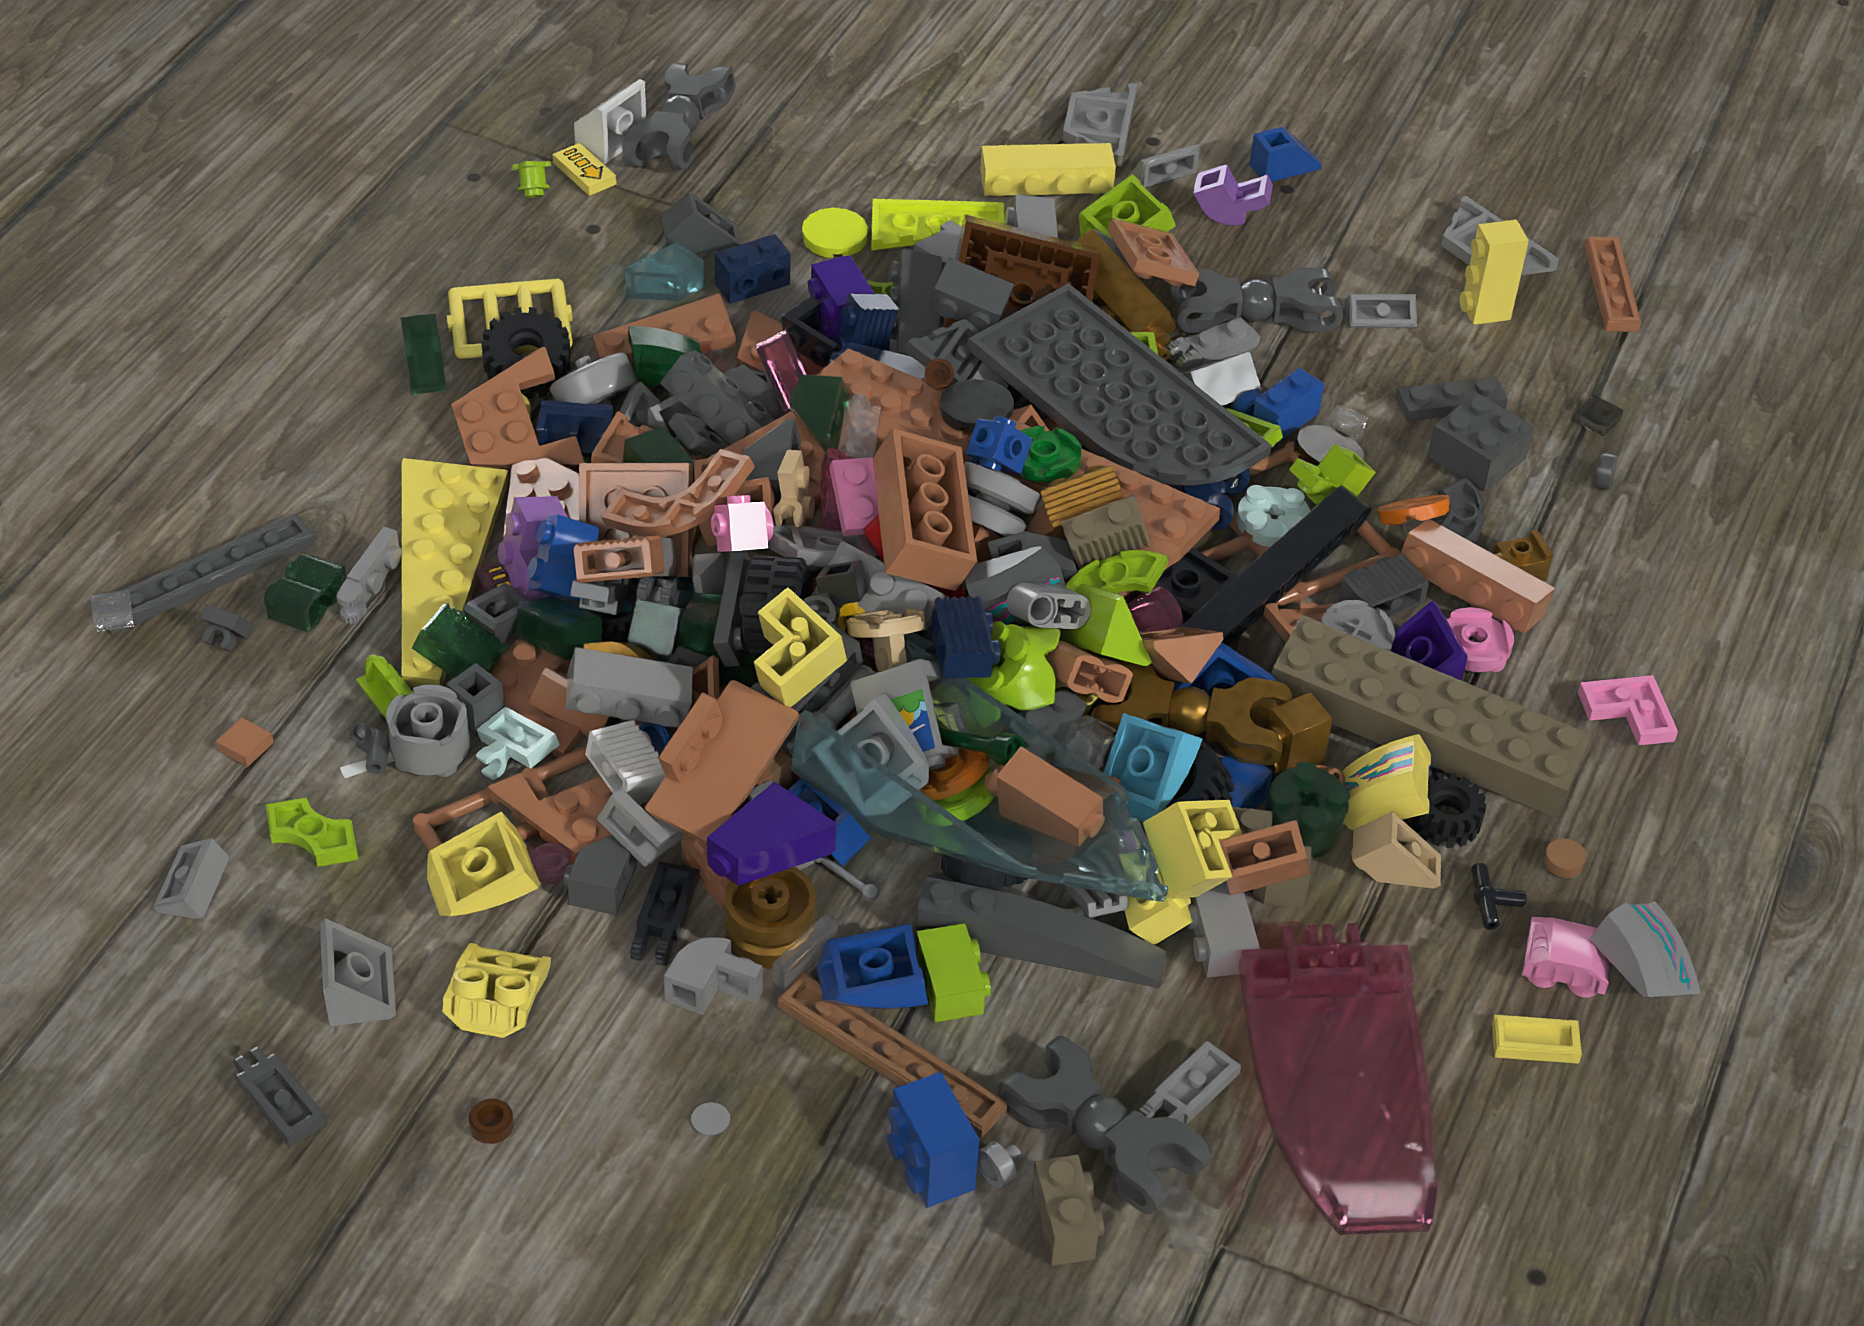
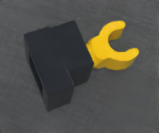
(845, 587)

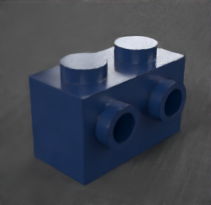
(752, 268)

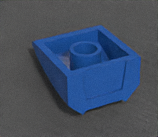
(873, 970)

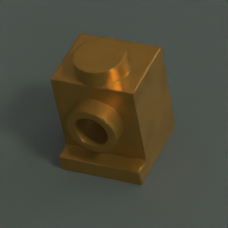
(1528, 554)

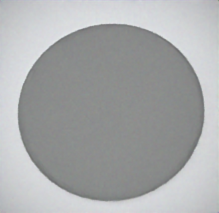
(710, 1118)

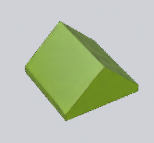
(1109, 628)

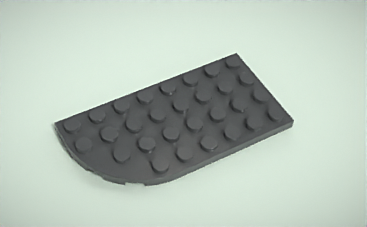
(1116, 392)

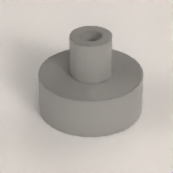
(998, 1163)

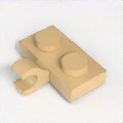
(795, 502)

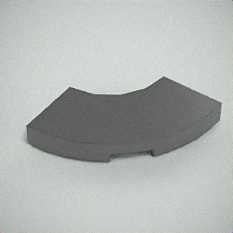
(1466, 510)

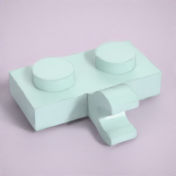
(513, 737)

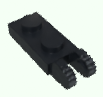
(664, 909)

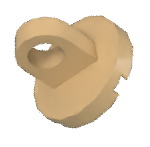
(887, 633)

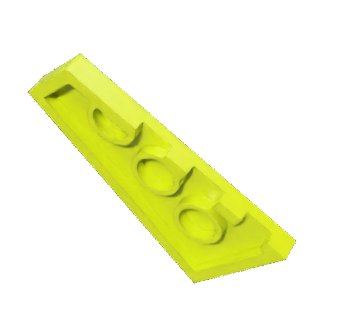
(910, 221)

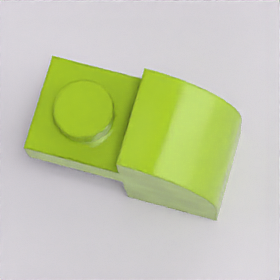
(1336, 469)

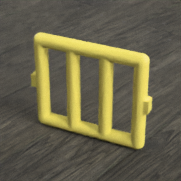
(489, 294)

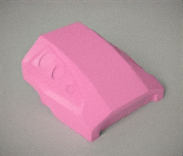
(1564, 954)

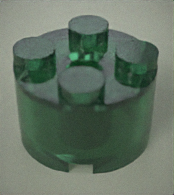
(1312, 799)

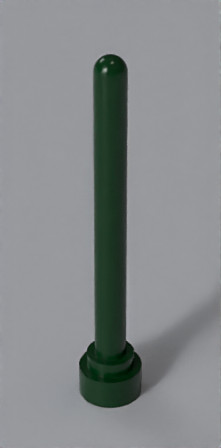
(1000, 747)

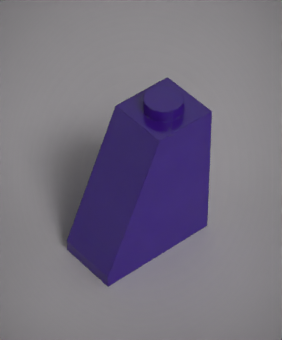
(769, 837)

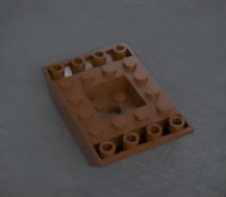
(1028, 260)

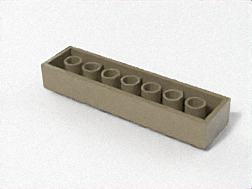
(1462, 725)

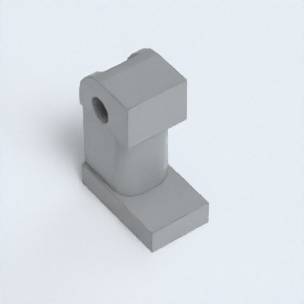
(636, 829)

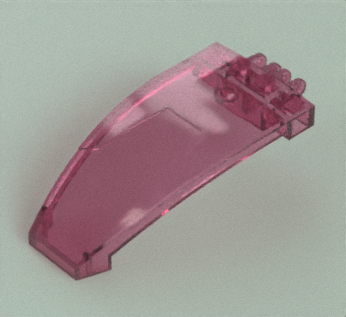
(1344, 1076)

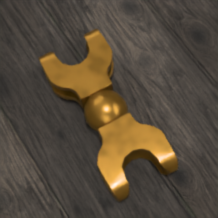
(1225, 716)

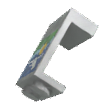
(911, 695)

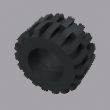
(763, 582)

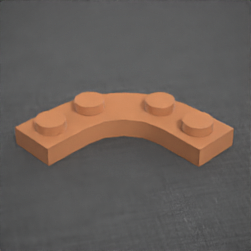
(682, 511)

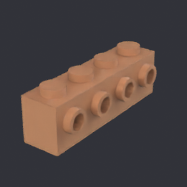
(1477, 576)

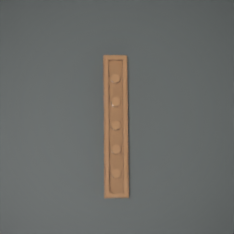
(886, 1050)

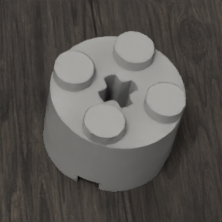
(428, 731)

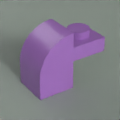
(1226, 199)

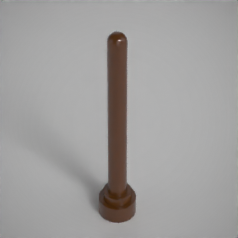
(938, 374)

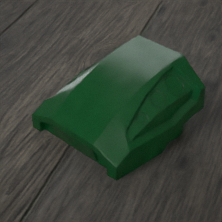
(657, 351)

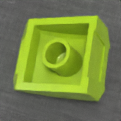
(1128, 203)

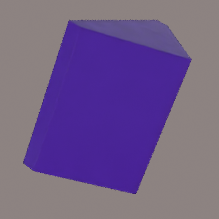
(1431, 642)

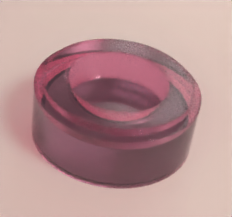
(550, 862)

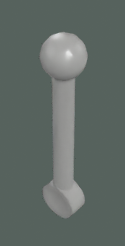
(869, 891)

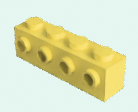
(1047, 169)

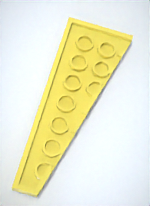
(444, 540)

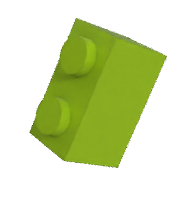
(952, 972)

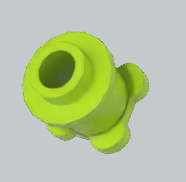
(532, 178)

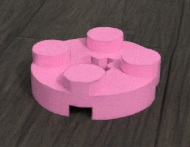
(1494, 638)

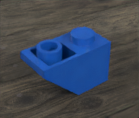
(1281, 155)

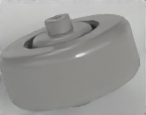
(596, 380)

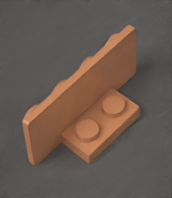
(718, 758)

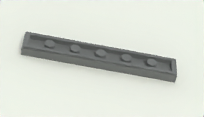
(218, 568)

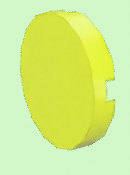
(834, 232)

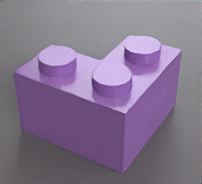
(520, 539)

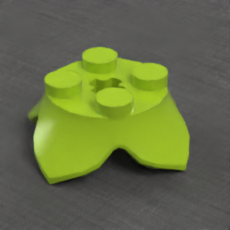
(1023, 673)

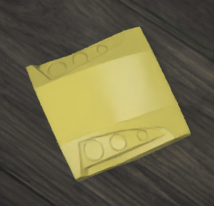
(493, 990)

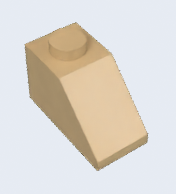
(1395, 853)

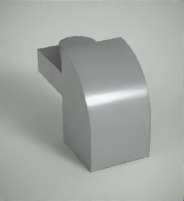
(708, 967)

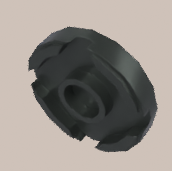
(973, 400)

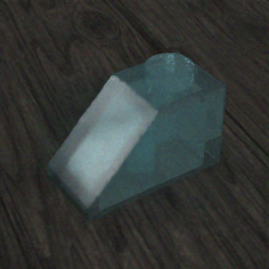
(666, 274)

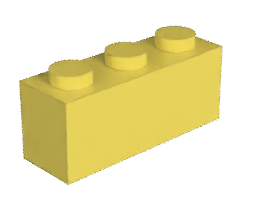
(1494, 272)

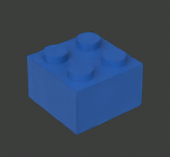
(933, 1140)

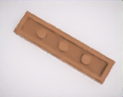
(1612, 284)

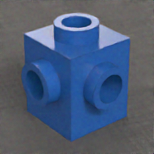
(999, 445)

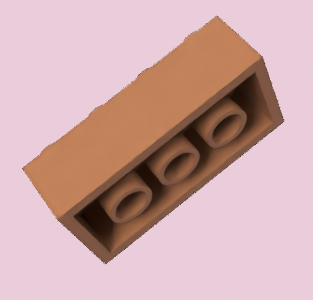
(924, 510)

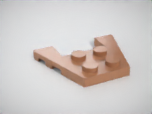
(497, 423)
(519, 674)
(562, 818)

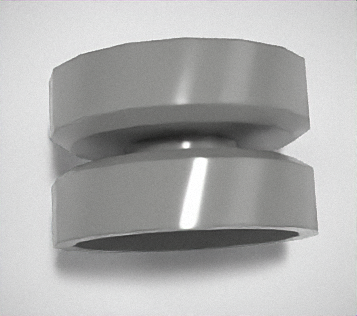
(995, 497)

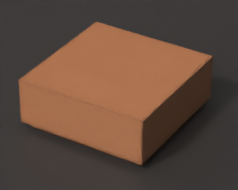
(244, 742)

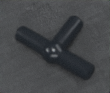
(1488, 897)

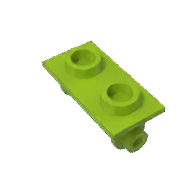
(382, 683)

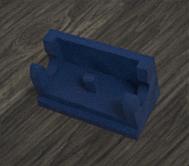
(569, 419)

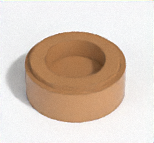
(1564, 858)

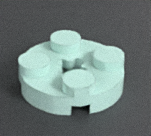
(1260, 503)

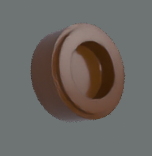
(491, 1121)

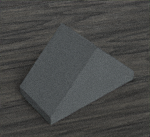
(496, 611)

